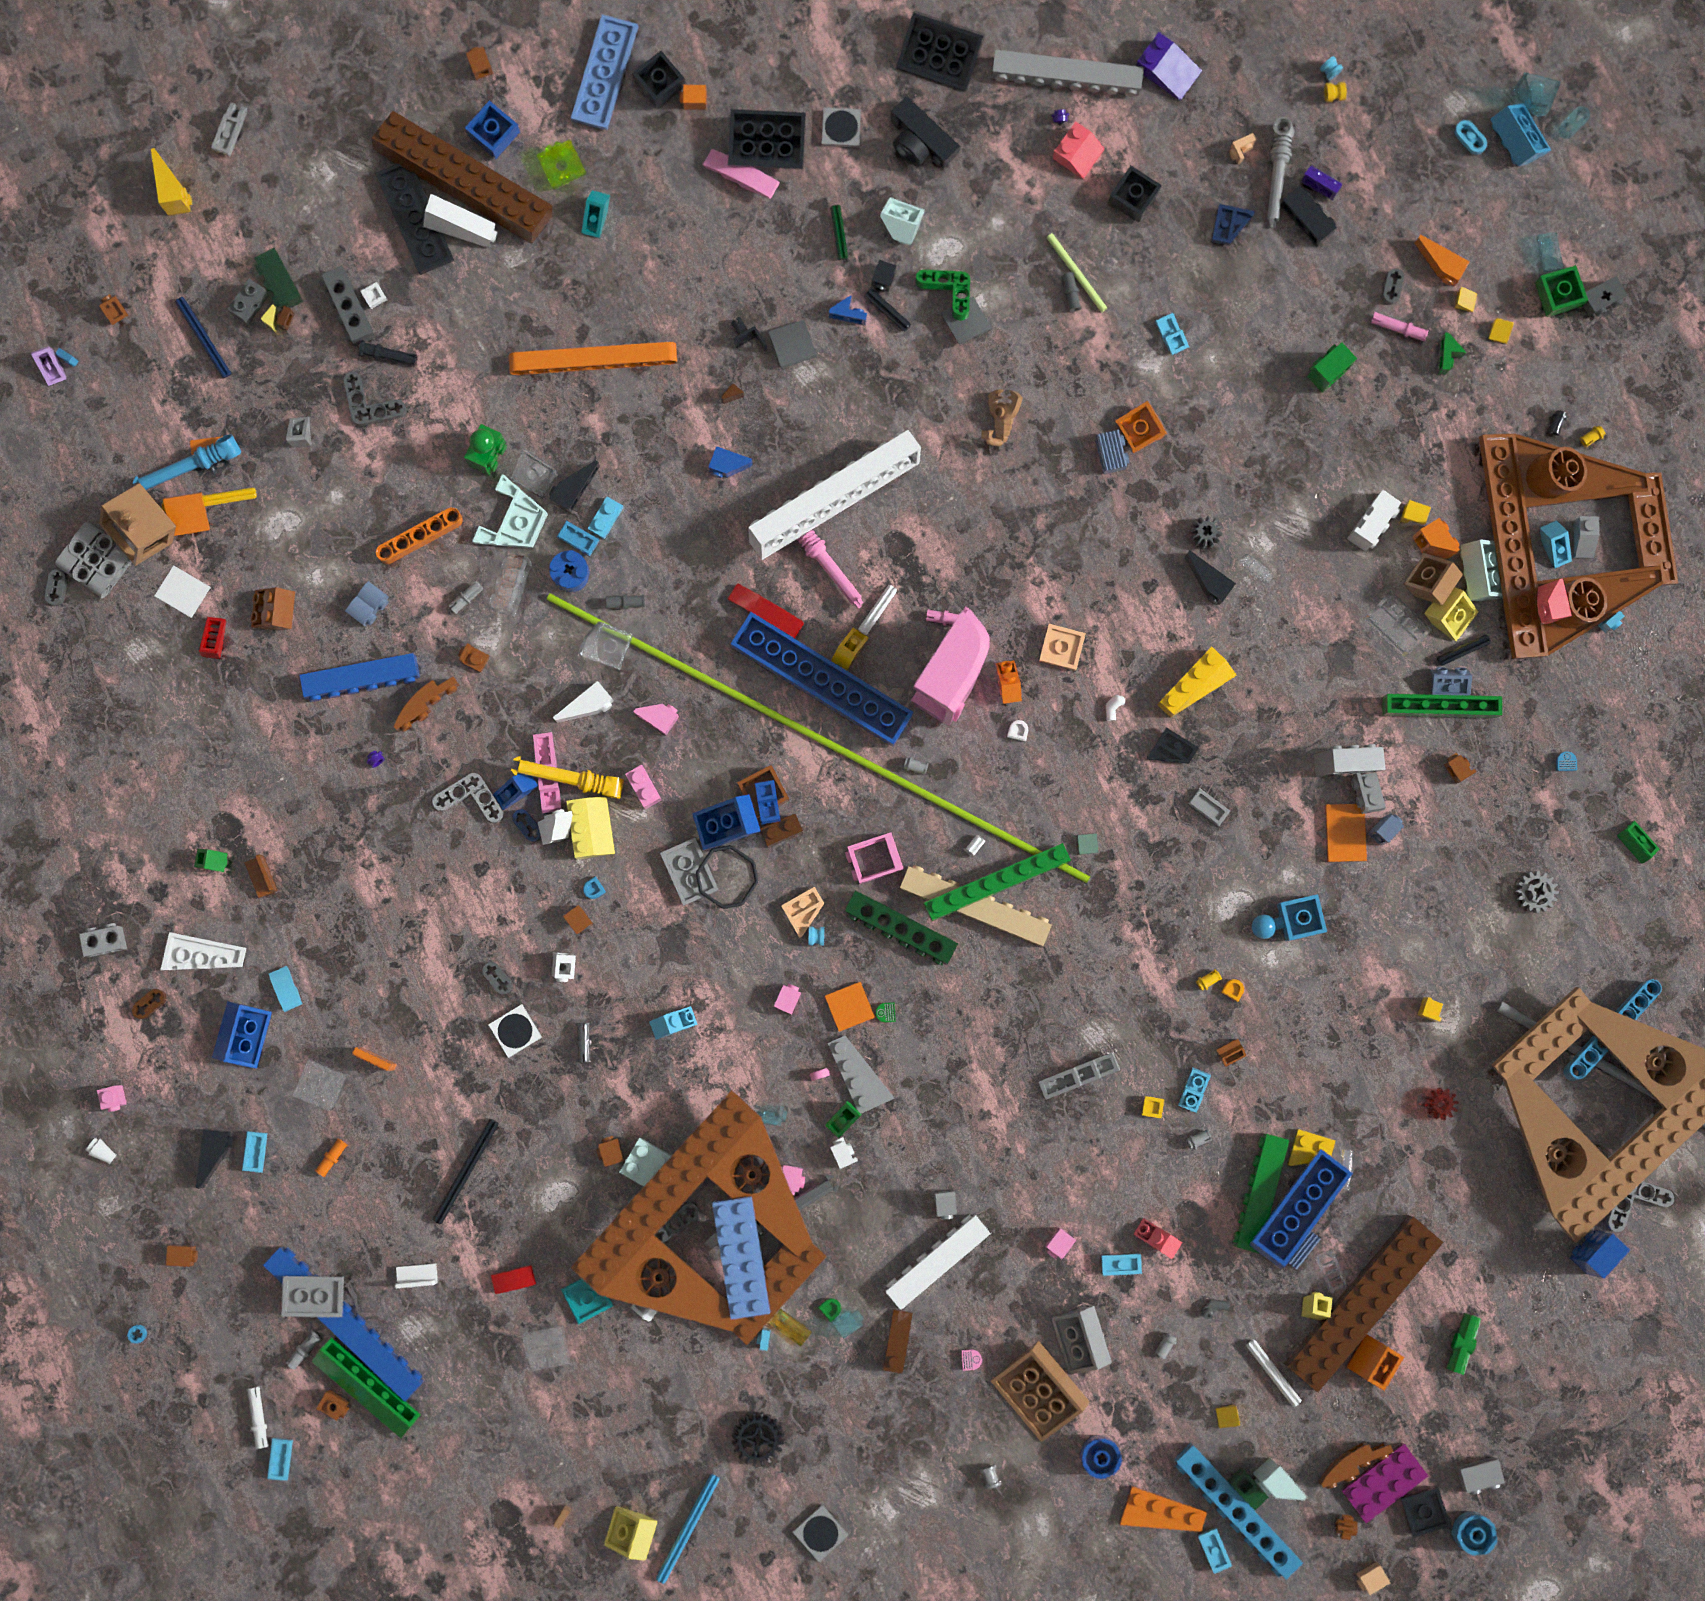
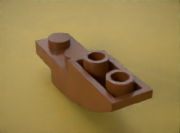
(417, 706)
(1346, 1464)

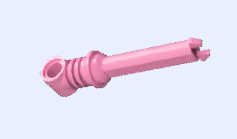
(816, 549)

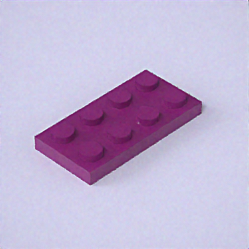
(1384, 1483)

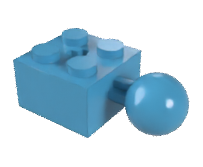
(1289, 911)

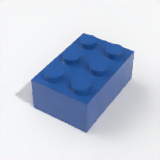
(726, 822)
(1599, 1253)

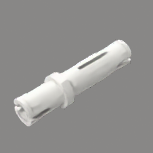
(257, 1418)

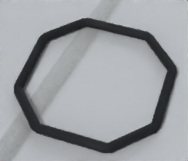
(742, 855)

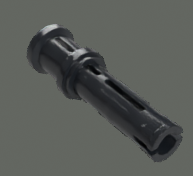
(379, 352)

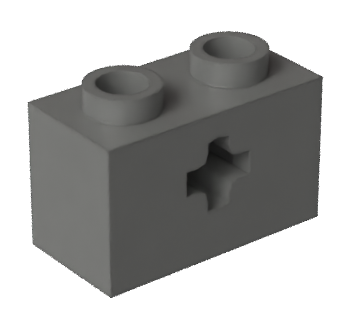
(1611, 290)
(248, 301)

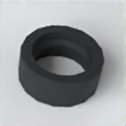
(910, 148)

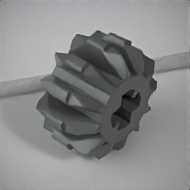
(1200, 527)

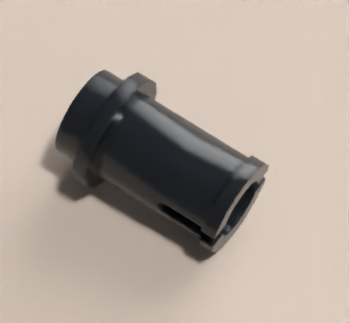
(1557, 422)

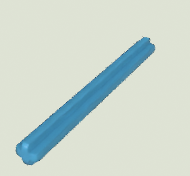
(687, 1528)

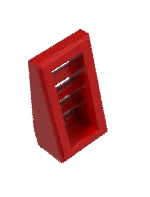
(216, 647)

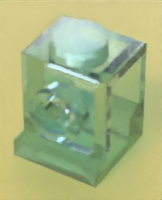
(849, 1323)

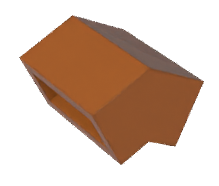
(1231, 1052)

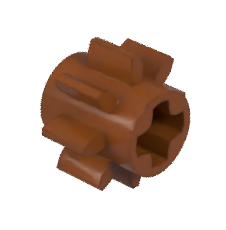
(1346, 1527)

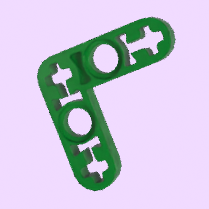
(956, 286)

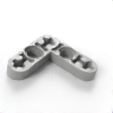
(475, 792)
(1636, 1193)

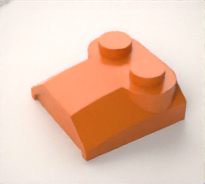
(1141, 427)

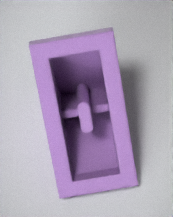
(49, 365)

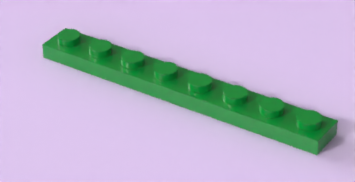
(997, 882)

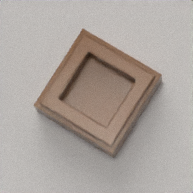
(561, 1517)

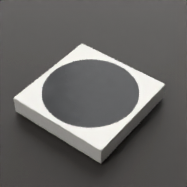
(515, 1031)

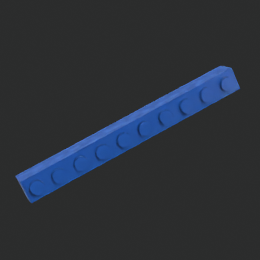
(354, 1333)

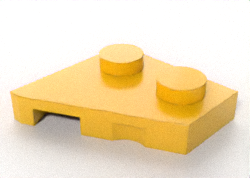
(1306, 1146)

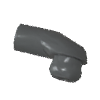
(1214, 1305)

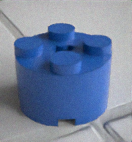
(577, 564)
(1105, 1467)

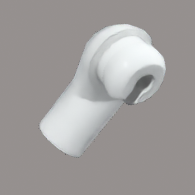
(1112, 705)

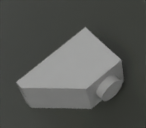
(1586, 536)
(945, 1204)

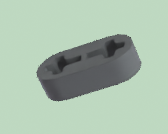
(1388, 286)
(60, 588)
(501, 975)

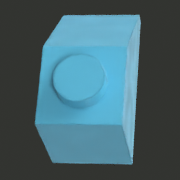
(1556, 543)

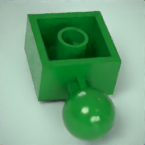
(485, 449)

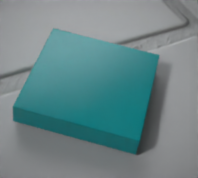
(585, 1301)

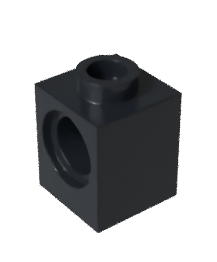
(883, 276)

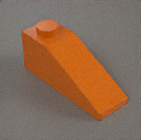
(1444, 262)

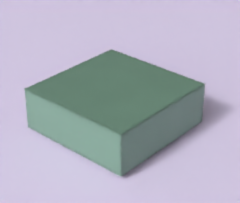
(1087, 844)

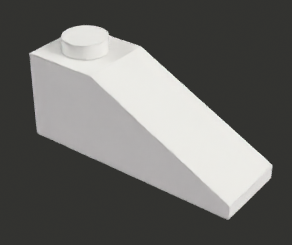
(588, 703)

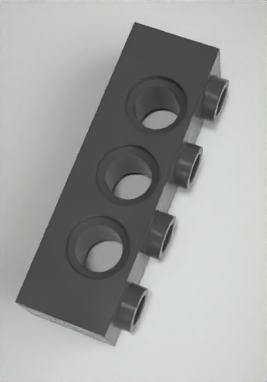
(339, 278)

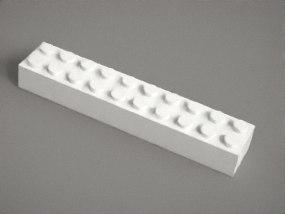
(834, 494)

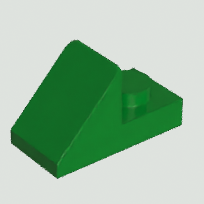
(1449, 348)
(843, 1119)

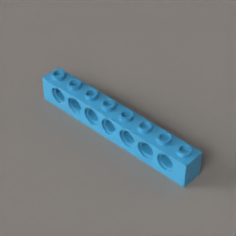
(1288, 1563)

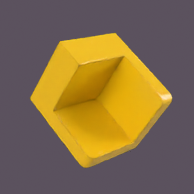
(1415, 512)
(1430, 1009)

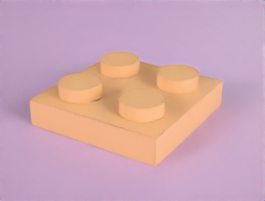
(1062, 647)

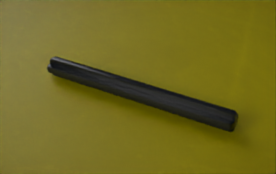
(465, 1171)

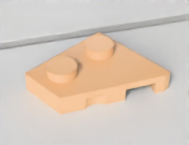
(803, 910)

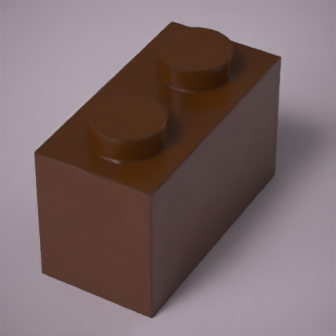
(781, 831)

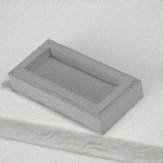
(1208, 807)

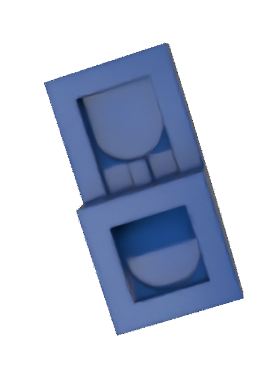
(767, 802)

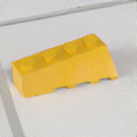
(1204, 677)

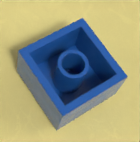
(492, 129)

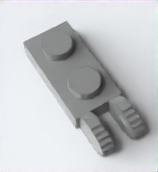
(228, 130)

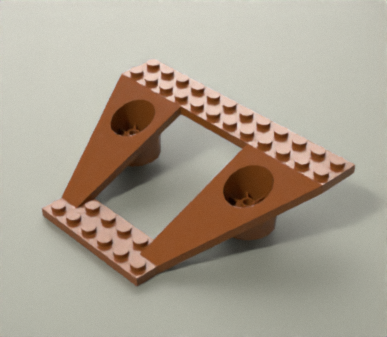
(1526, 475)
(714, 1150)

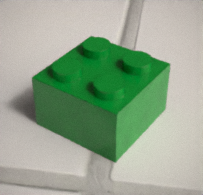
(1561, 291)
(1331, 367)

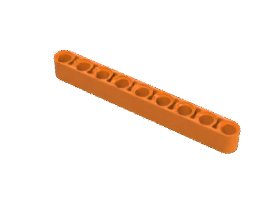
(592, 358)

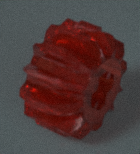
(1446, 1109)

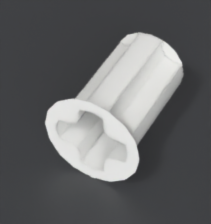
(974, 845)

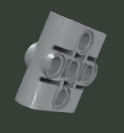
(76, 563)

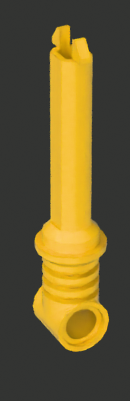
(585, 781)

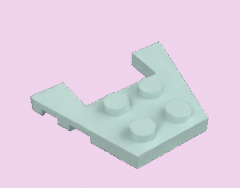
(520, 523)

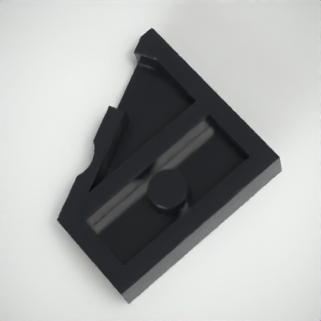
(1172, 748)

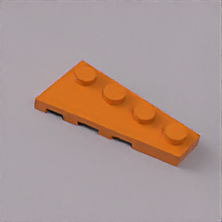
(1156, 1511)

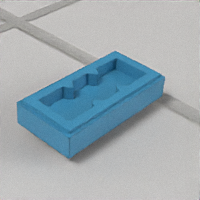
(578, 538)

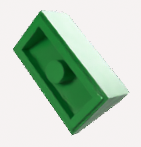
(1638, 842)

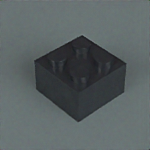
(658, 79)
(1134, 193)

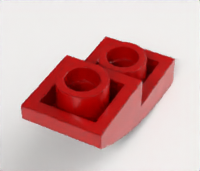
(513, 1279)

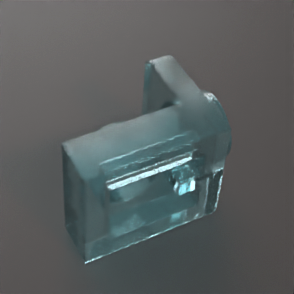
(769, 1117)

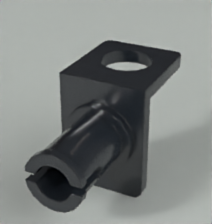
(746, 335)

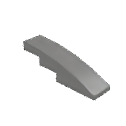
(1079, 1075)

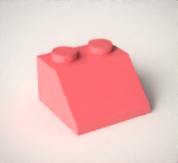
(1078, 150)

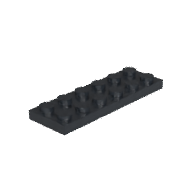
(408, 207)

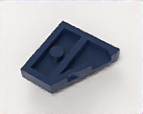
(1229, 223)

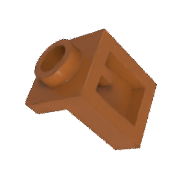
(113, 308)
(473, 658)

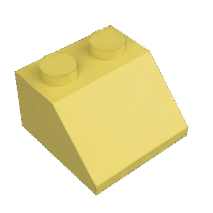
(1453, 615)
(630, 1533)

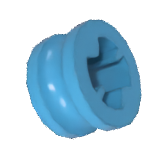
(133, 1329)

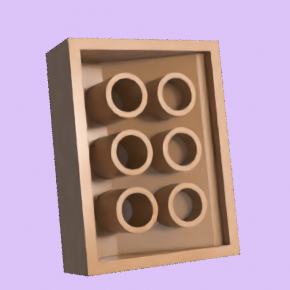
(1040, 1391)

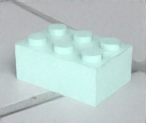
(644, 1162)

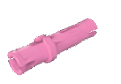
(1399, 326)

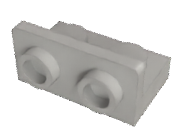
(1368, 792)

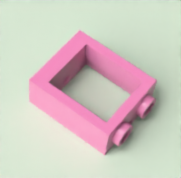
(888, 838)

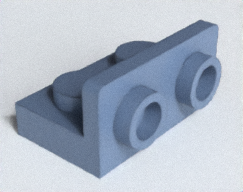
(1451, 681)

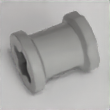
(989, 1476)

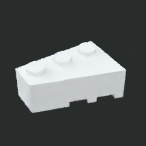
(1374, 521)

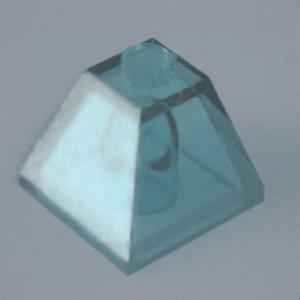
(1536, 93)

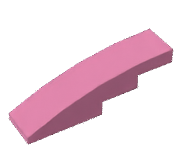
(746, 177)
(548, 789)

